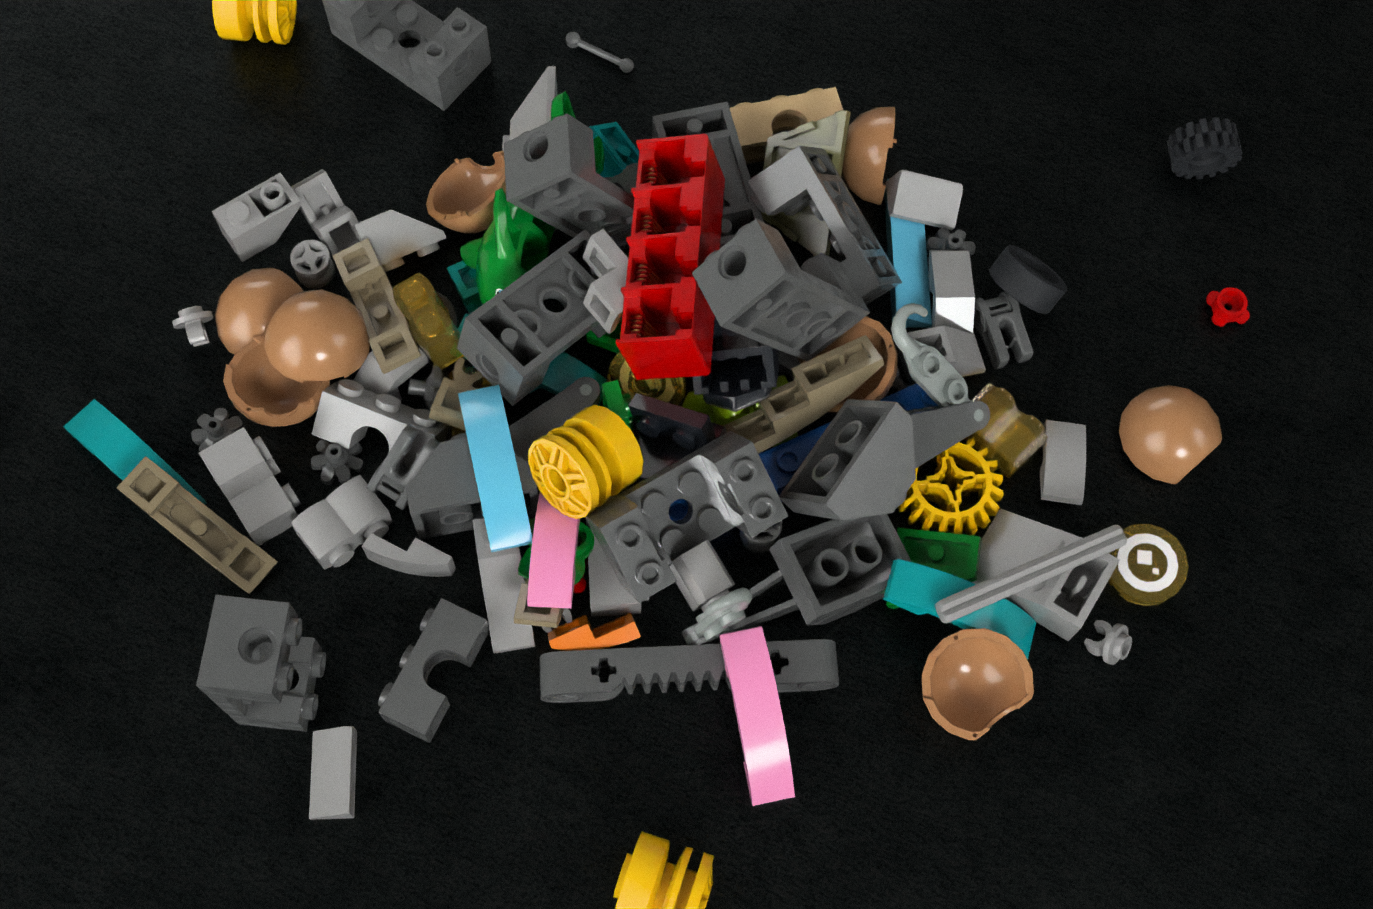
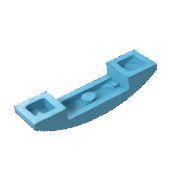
(495, 468)

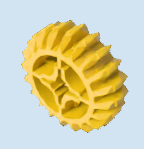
(977, 478)

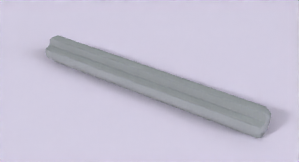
(1030, 573)

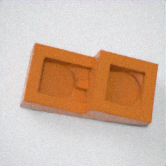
(581, 636)

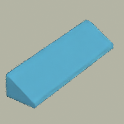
(909, 258)

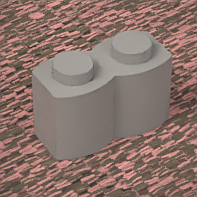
(342, 522)
(701, 576)

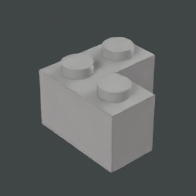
(247, 479)

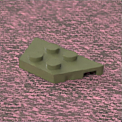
(827, 134)

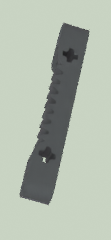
(575, 678)

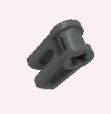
(1004, 315)
(392, 475)

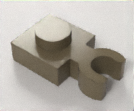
(446, 404)

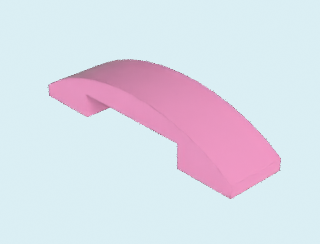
(552, 557)
(758, 715)

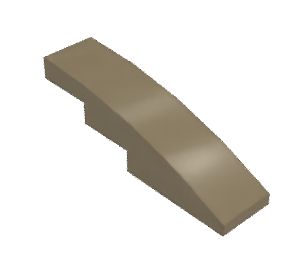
(815, 391)

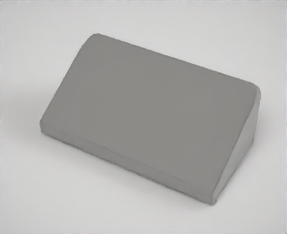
(924, 199)
(333, 773)

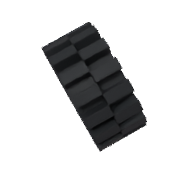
(1204, 148)

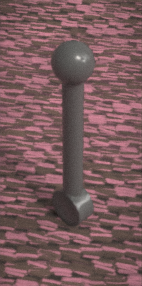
(573, 40)

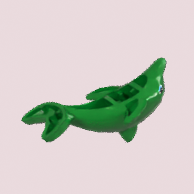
(515, 237)

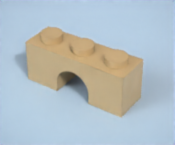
(763, 119)

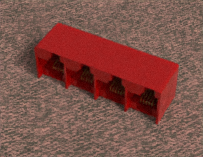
(673, 230)

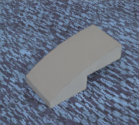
(1063, 462)
(418, 560)

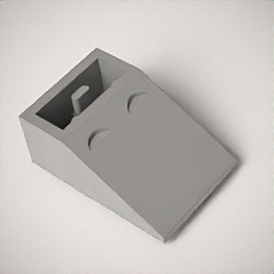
(1058, 602)

